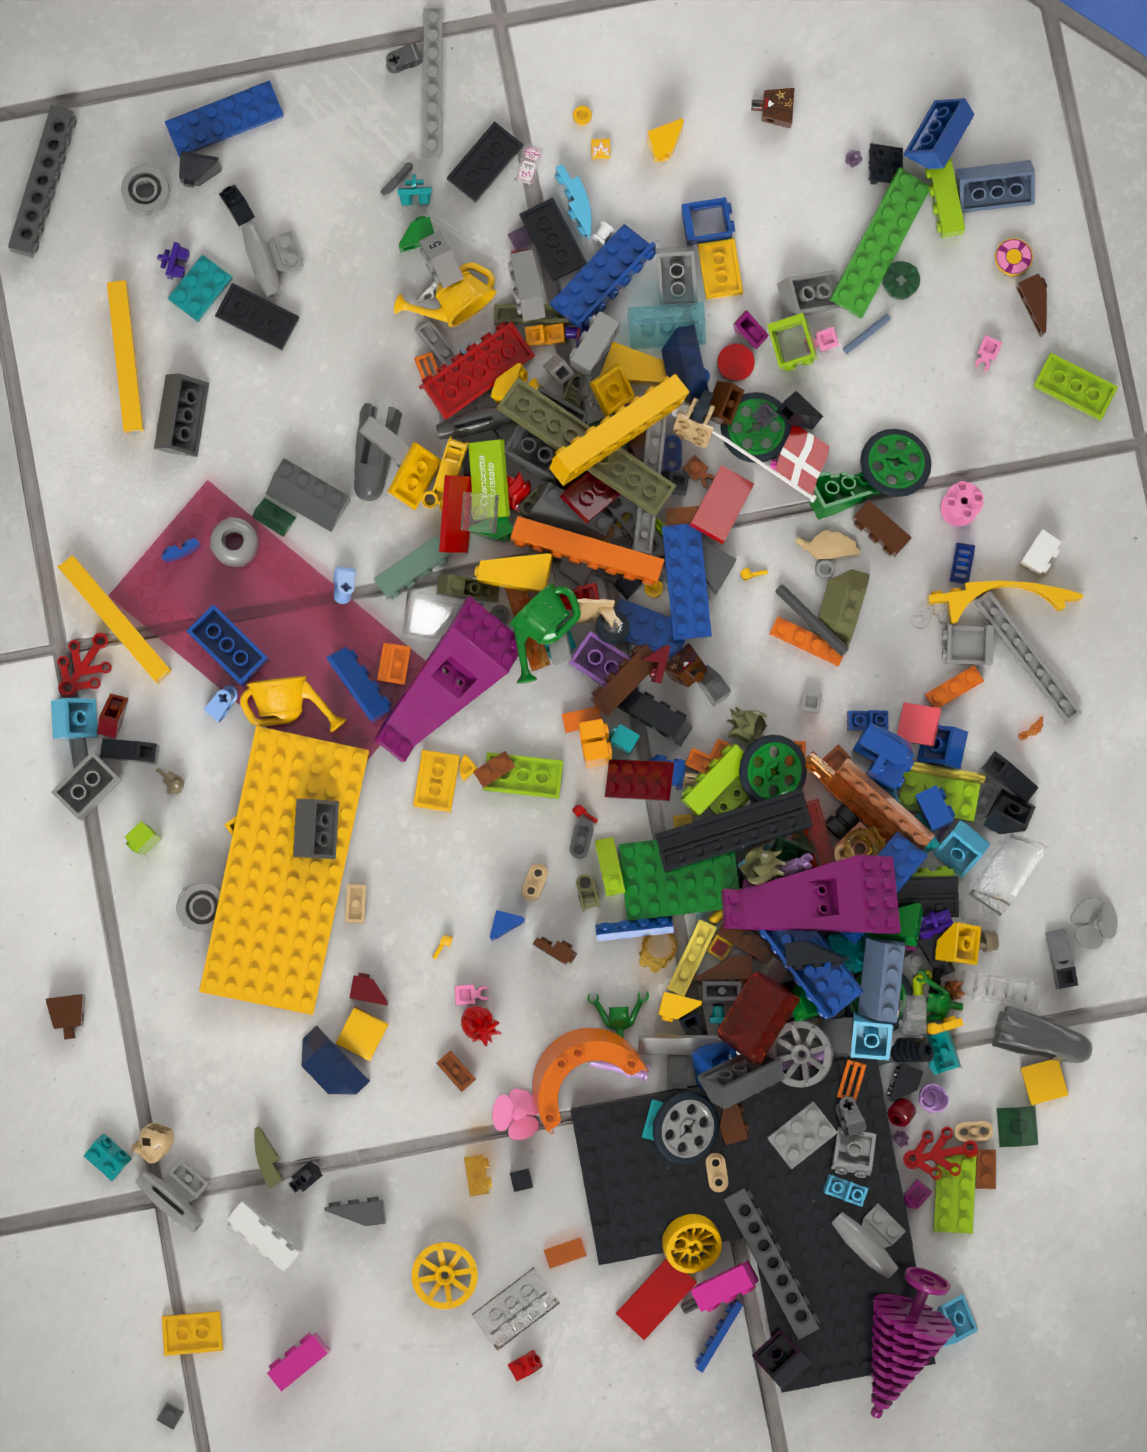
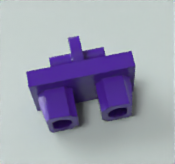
(174, 270)
(935, 923)

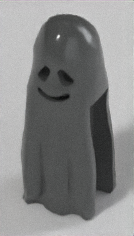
(371, 478)
(1035, 1036)

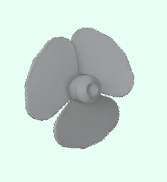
(1097, 918)

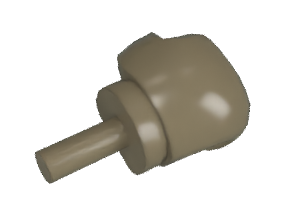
(173, 781)

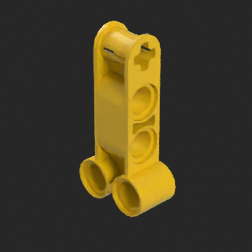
(450, 465)

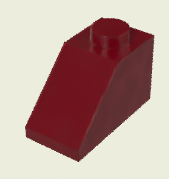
(112, 716)
(367, 990)

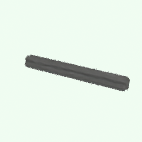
(815, 623)

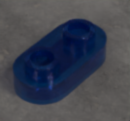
(672, 454)

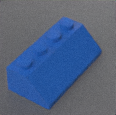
(940, 133)
(359, 684)

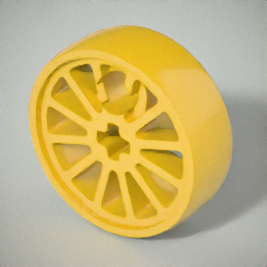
(691, 1243)

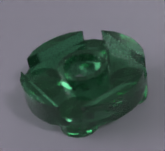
(908, 272)

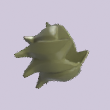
(747, 724)
(762, 865)

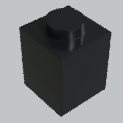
(521, 1180)

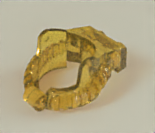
(870, 837)
(652, 962)

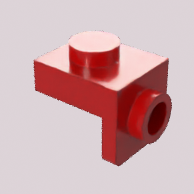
(525, 1365)

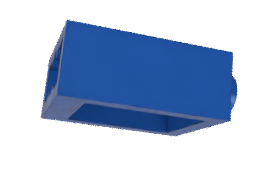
(686, 210)

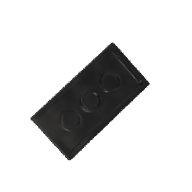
(485, 162)
(553, 239)
(257, 316)

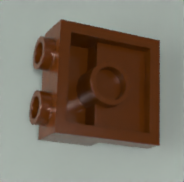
(561, 951)

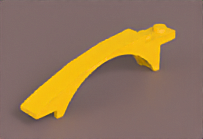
(958, 600)

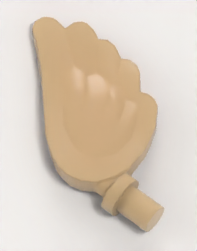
(829, 546)

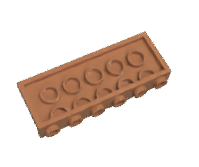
(893, 811)

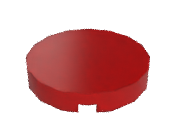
(735, 362)

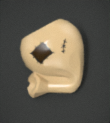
(154, 1142)

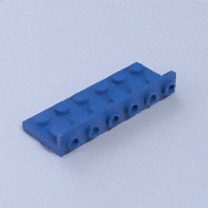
(603, 277)
(827, 986)

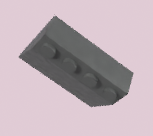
(532, 451)

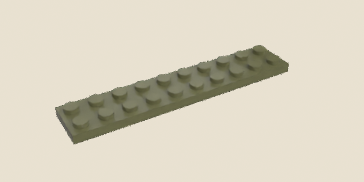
(559, 428)

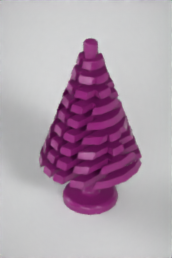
(906, 1336)

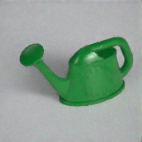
(542, 622)

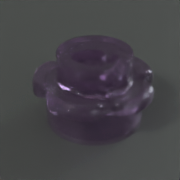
(853, 158)
(900, 1138)

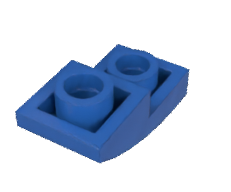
(174, 553)
(861, 719)

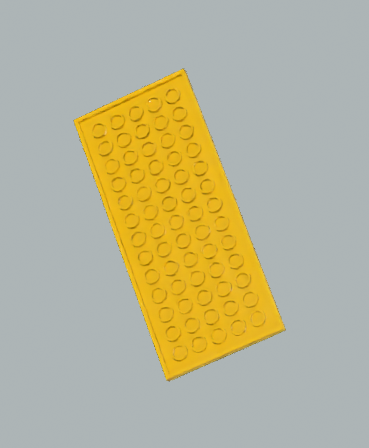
(275, 906)

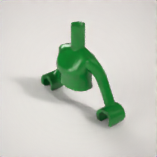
(938, 1003)
(619, 1016)

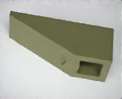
(463, 587)

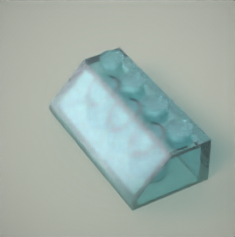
(655, 324)

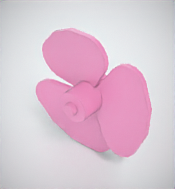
(514, 1109)

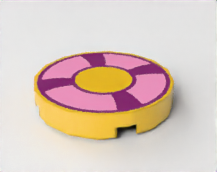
(1013, 257)

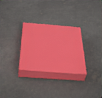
(919, 723)

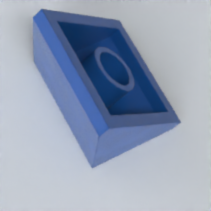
(504, 923)

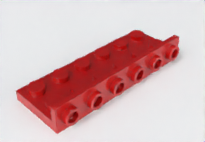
(476, 369)

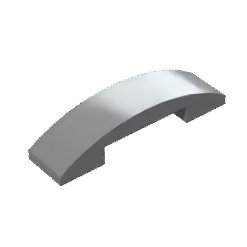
(385, 439)

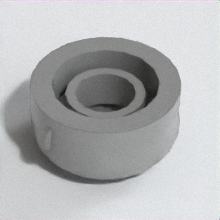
(140, 176)
(238, 557)
(185, 904)

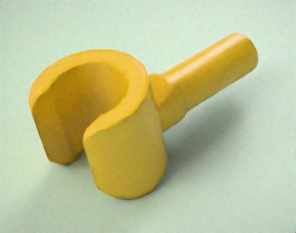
(746, 573)
(445, 940)

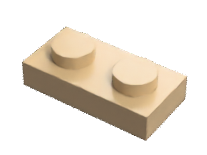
(355, 903)

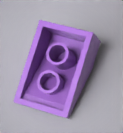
(596, 658)

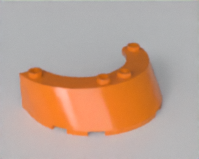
(568, 1053)

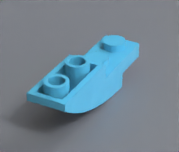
(579, 206)

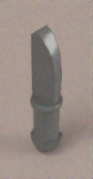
(393, 183)

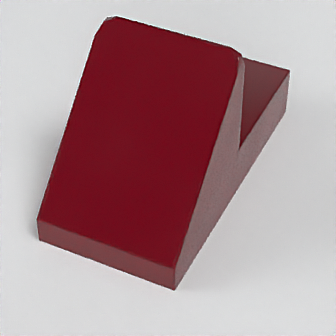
(660, 658)

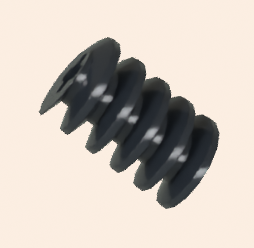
(912, 1050)

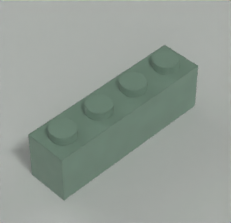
(411, 568)

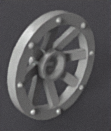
(796, 1053)

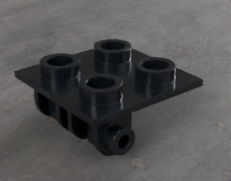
(884, 162)

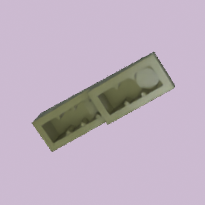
(508, 313)

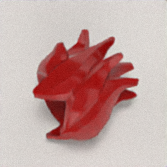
(517, 490)
(479, 1024)

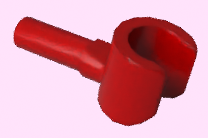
(579, 810)

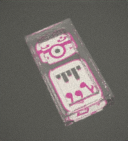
(528, 164)

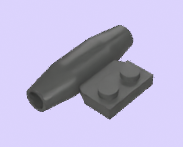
(473, 426)

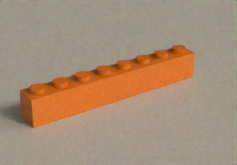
(587, 550)

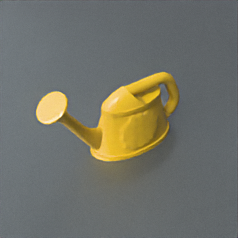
(459, 300)
(283, 699)

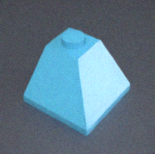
(960, 1315)

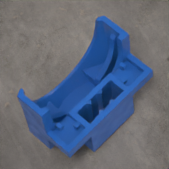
(889, 756)

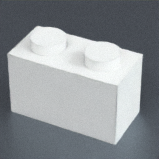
(1040, 553)

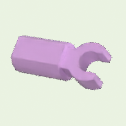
(797, 865)

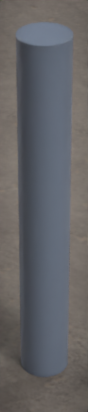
(867, 333)

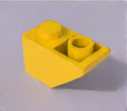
(506, 380)

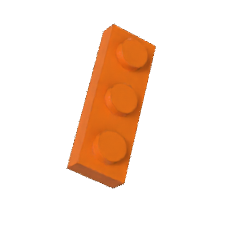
(954, 687)

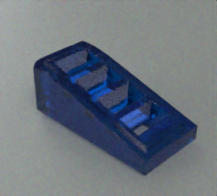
(967, 547)

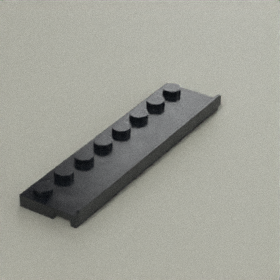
(733, 830)
(933, 892)

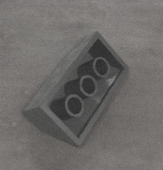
(181, 415)
(307, 495)
(553, 511)
(740, 1079)

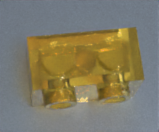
(477, 1175)

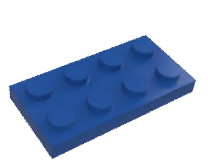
(648, 627)

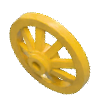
(416, 1280)

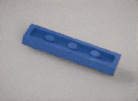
(634, 928)
(713, 1342)

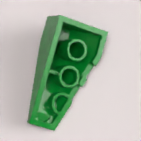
(840, 492)

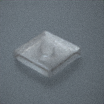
(479, 512)

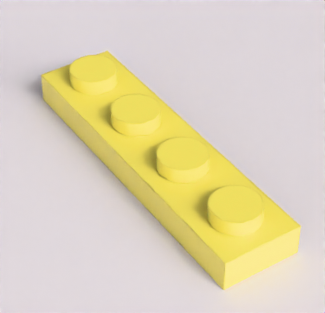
(691, 958)

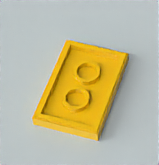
(720, 269)
(414, 476)
(436, 781)
(192, 1333)

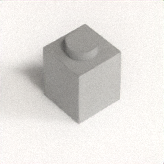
(558, 369)

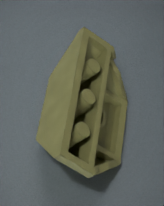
(843, 603)

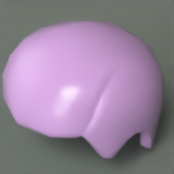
(933, 1098)

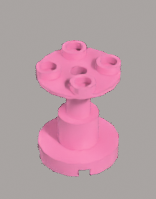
(961, 504)

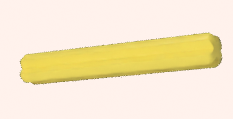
(948, 773)

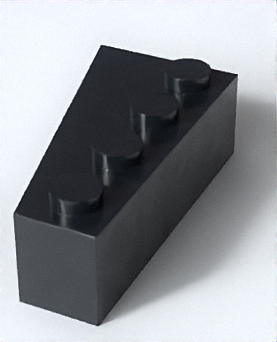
(657, 715)

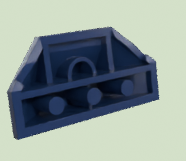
(684, 358)
(330, 1065)

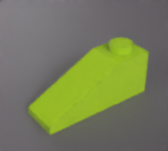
(609, 867)

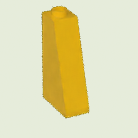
(637, 366)
(519, 573)

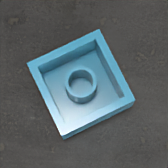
(871, 1038)

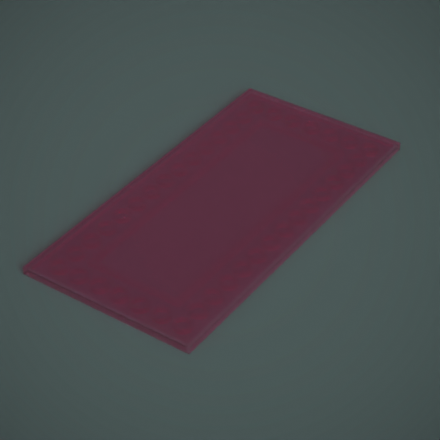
(275, 603)

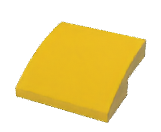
(362, 1033)

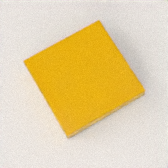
(612, 389)
(1044, 1081)

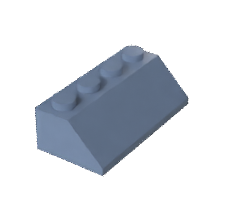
(996, 186)
(881, 979)

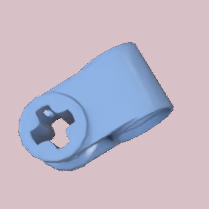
(343, 584)
(220, 704)

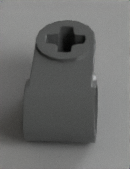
(405, 58)
(850, 1120)

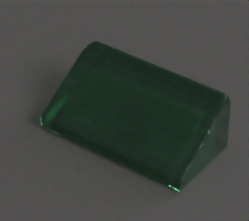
(273, 517)

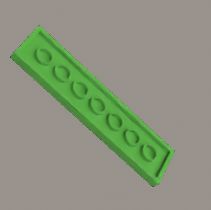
(879, 243)

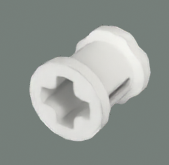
(602, 233)

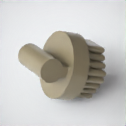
(988, 941)

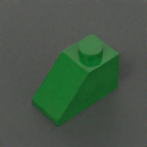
(416, 231)
(502, 533)
(805, 1009)

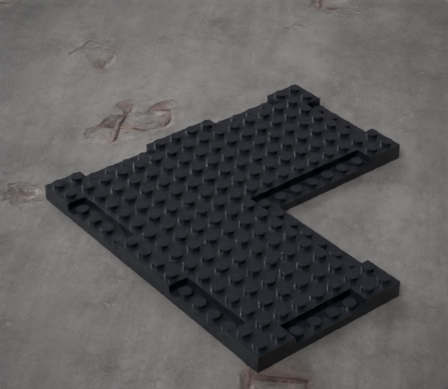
(639, 1193)

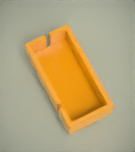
(593, 742)

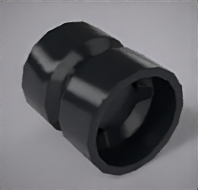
(843, 819)

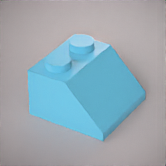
(74, 718)
(961, 848)

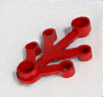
(82, 668)
(938, 1155)

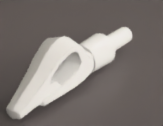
(431, 290)

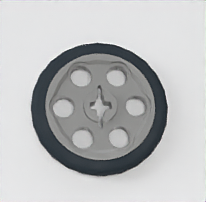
(663, 1123)

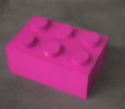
(725, 1286)
(297, 1360)

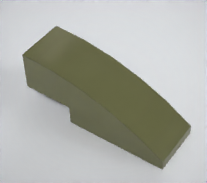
(266, 1157)

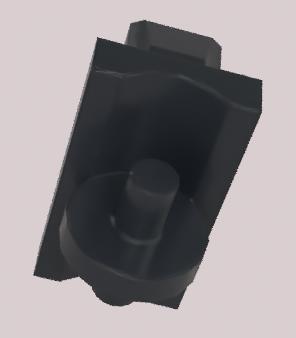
(305, 1177)

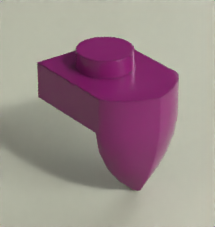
(916, 1195)

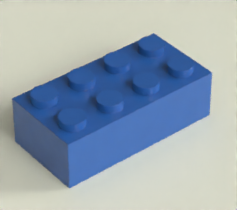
(228, 645)

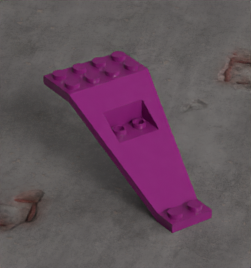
(472, 650)
(855, 898)

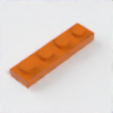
(805, 641)

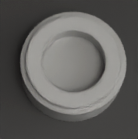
(825, 569)

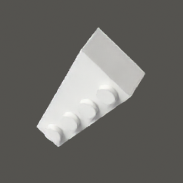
(263, 1236)

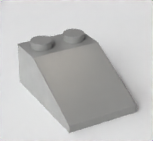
(677, 275)
(808, 293)

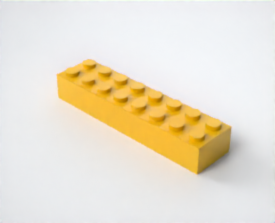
(618, 429)

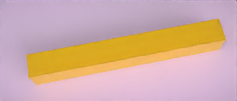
(125, 356)
(114, 619)

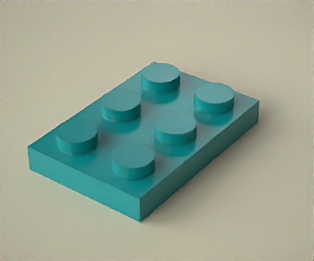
(200, 288)

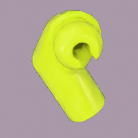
(918, 986)

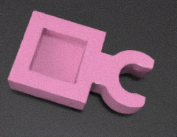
(825, 340)
(988, 350)
(466, 994)

